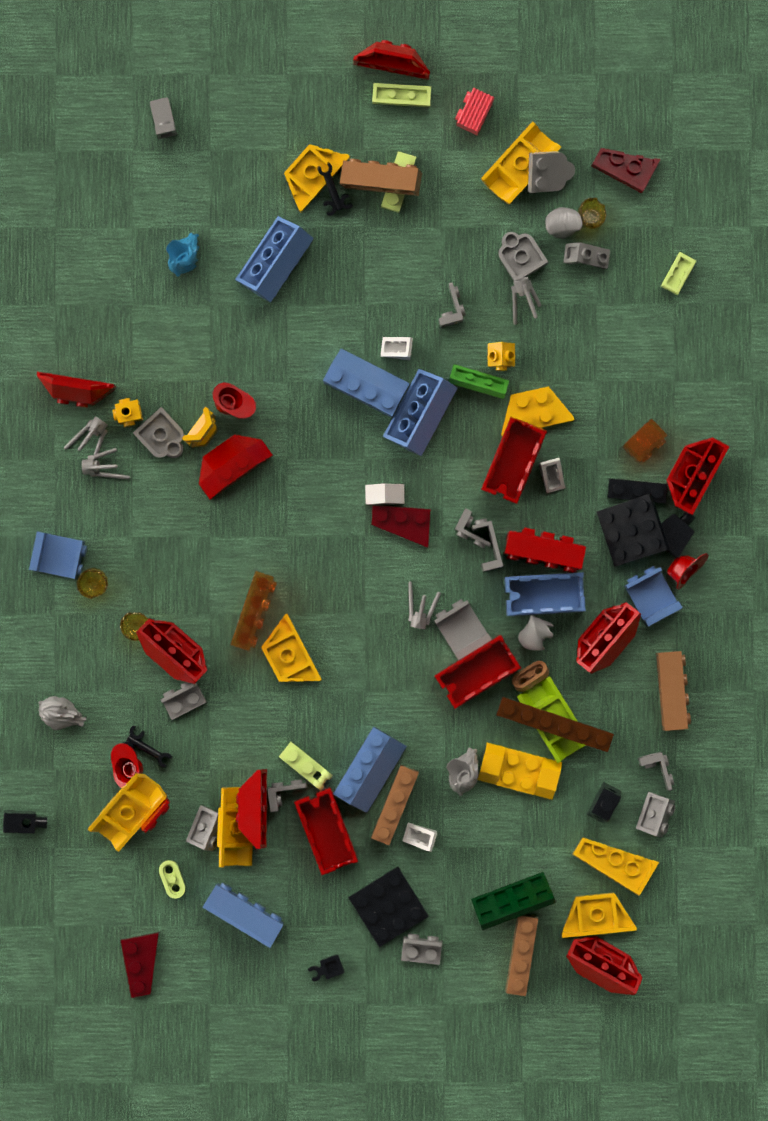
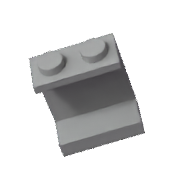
(497, 563)
(462, 629)

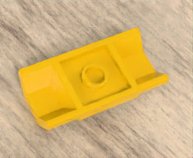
(510, 172)
(202, 431)
(520, 771)
(128, 810)
(232, 844)

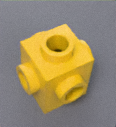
(501, 355)
(134, 412)

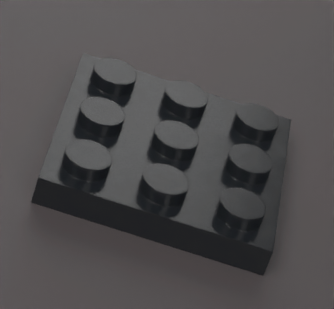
(632, 530)
(388, 906)

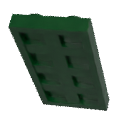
(513, 901)

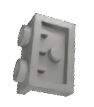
(183, 700)
(655, 815)
(204, 829)
(421, 949)

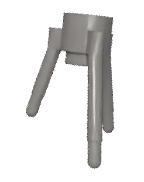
(524, 287)
(95, 427)
(92, 466)
(419, 619)

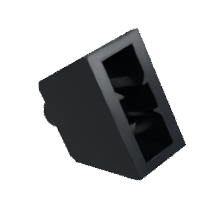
(678, 532)
(604, 803)
(13, 822)

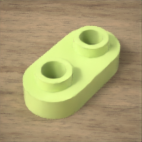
(171, 879)

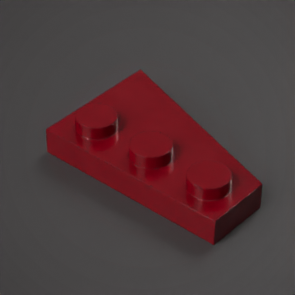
(626, 168)
(405, 522)
(139, 961)

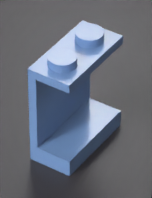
(58, 555)
(652, 596)

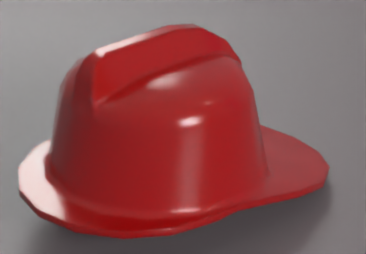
(233, 401)
(685, 567)
(124, 764)

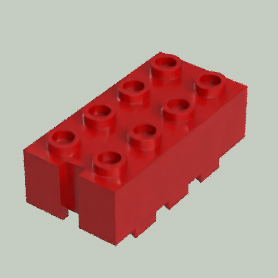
(514, 459)
(544, 550)
(477, 671)
(326, 831)

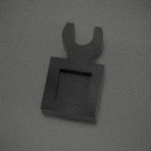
(329, 967)

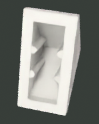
(397, 347)
(552, 475)
(384, 494)
(420, 836)

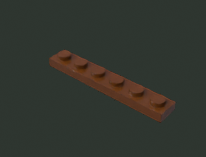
(555, 724)

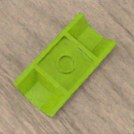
(548, 698)

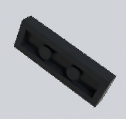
(634, 489)

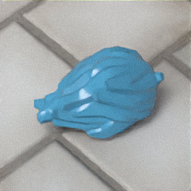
(183, 254)

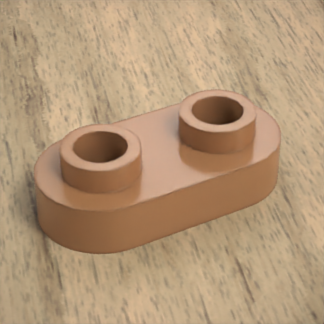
(530, 676)

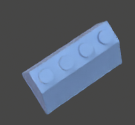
(274, 258)
(366, 383)
(420, 412)
(369, 769)
(244, 915)

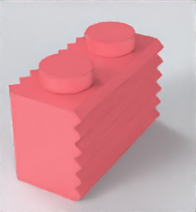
(475, 111)

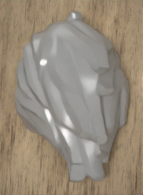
(59, 713)
(463, 772)

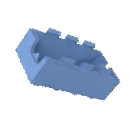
(545, 594)

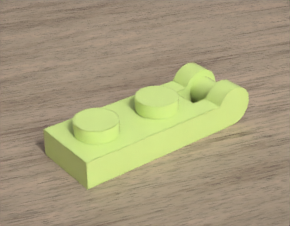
(305, 765)

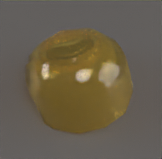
(592, 213)
(92, 583)
(131, 623)

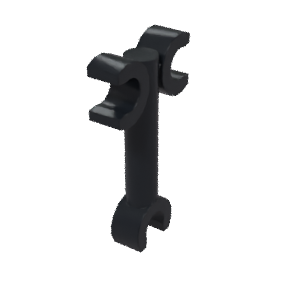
(336, 203)
(133, 741)

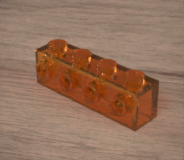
(252, 611)

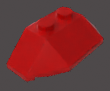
(392, 59)
(75, 390)
(231, 462)
(694, 472)
(607, 637)
(172, 650)
(253, 809)
(604, 965)

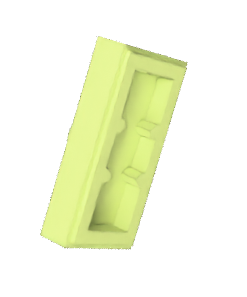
(678, 273)

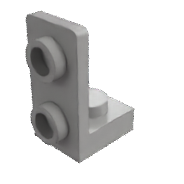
(163, 118)
(586, 254)
(449, 318)
(465, 520)
(650, 761)
(274, 799)

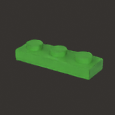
(478, 381)

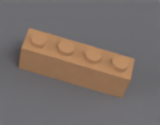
(381, 178)
(672, 690)
(394, 804)
(521, 955)

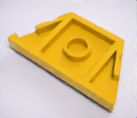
(304, 177)
(538, 408)
(288, 654)
(597, 915)

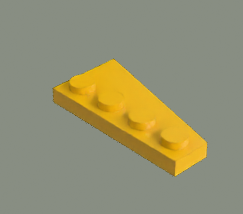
(622, 867)

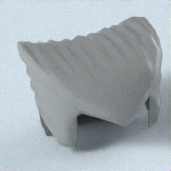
(563, 222)
(535, 633)

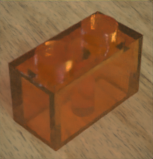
(645, 441)

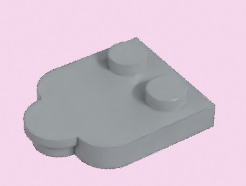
(548, 171)
(521, 255)
(161, 435)

